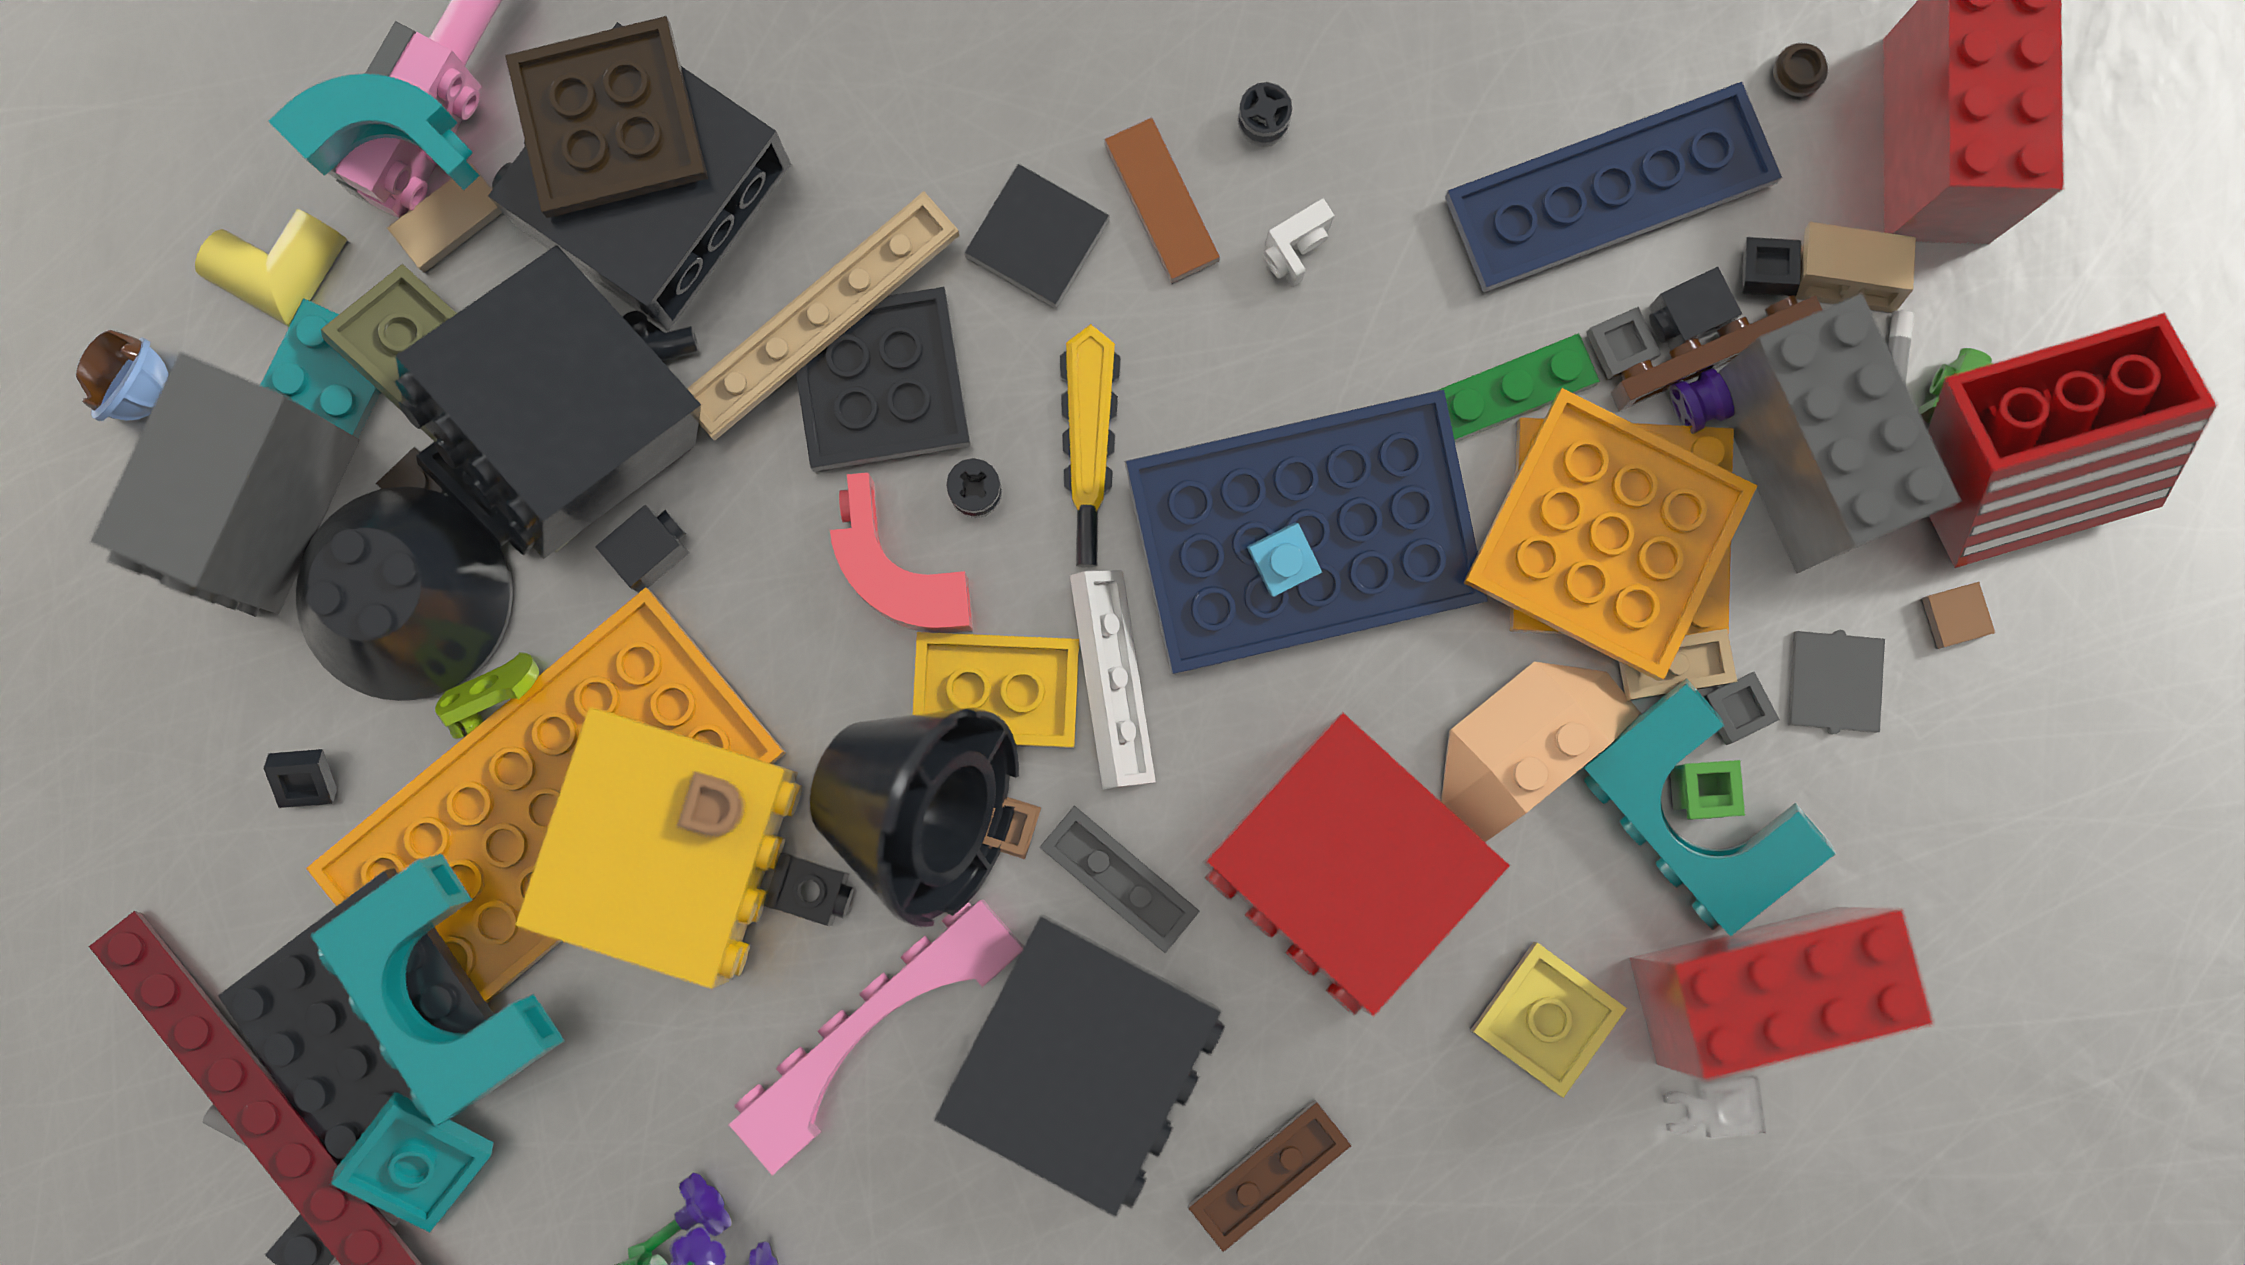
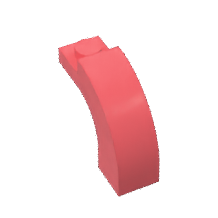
(909, 599)

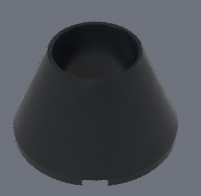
(914, 804)

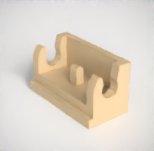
(1854, 261)

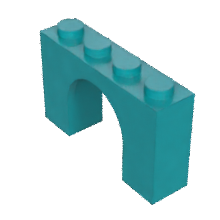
(1728, 882)
(370, 956)

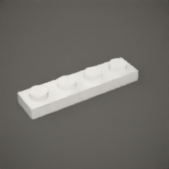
(1112, 679)

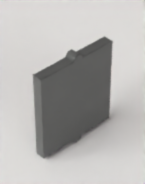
(1836, 681)

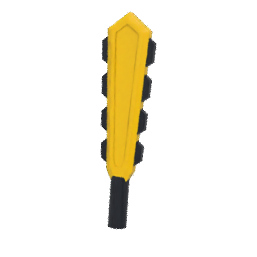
(1089, 406)

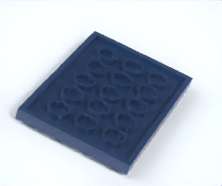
(1372, 496)

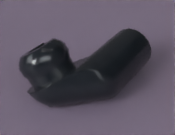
(665, 345)

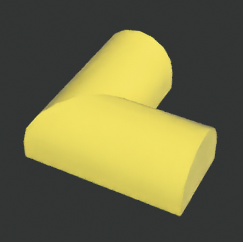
(277, 279)

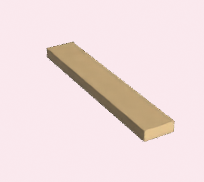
(821, 314)

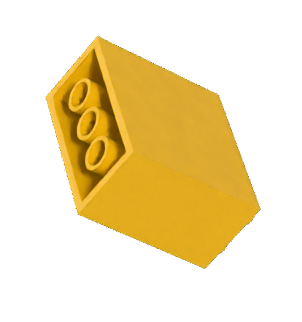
(634, 882)

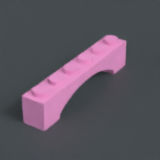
(783, 1118)

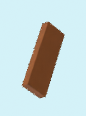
(1162, 200)

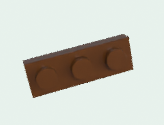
(1269, 1176)

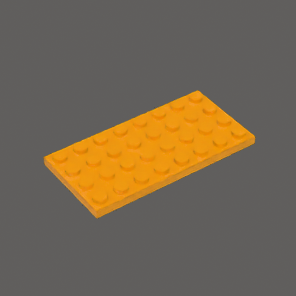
(499, 785)

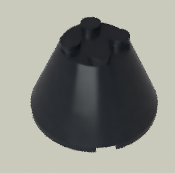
(403, 594)

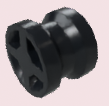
(1263, 102)
(980, 496)

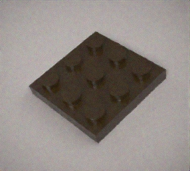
(606, 117)

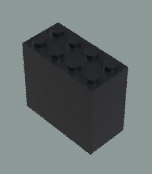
(669, 241)
(547, 401)
(1081, 1066)

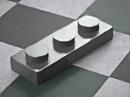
(1119, 879)

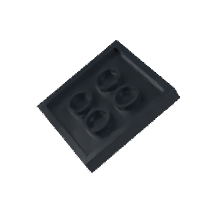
(885, 386)

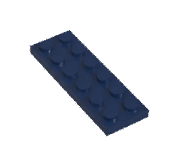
(1612, 186)

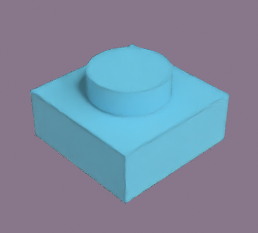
(1284, 559)

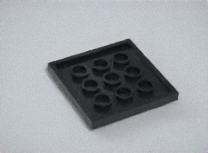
(320, 1048)

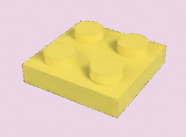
(1548, 1019)

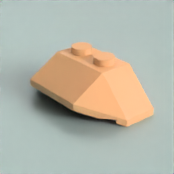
(1529, 742)

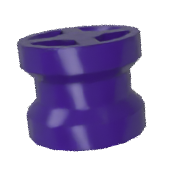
(1702, 400)

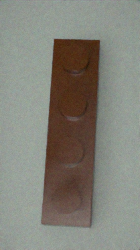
(1692, 358)

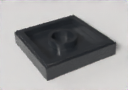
(1037, 236)

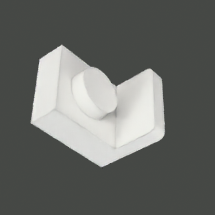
(1301, 232)

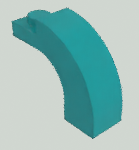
(358, 108)

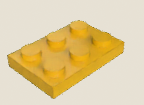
(1015, 677)

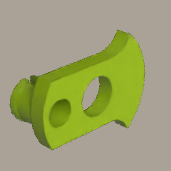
(462, 703)

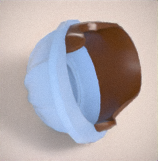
(120, 376)

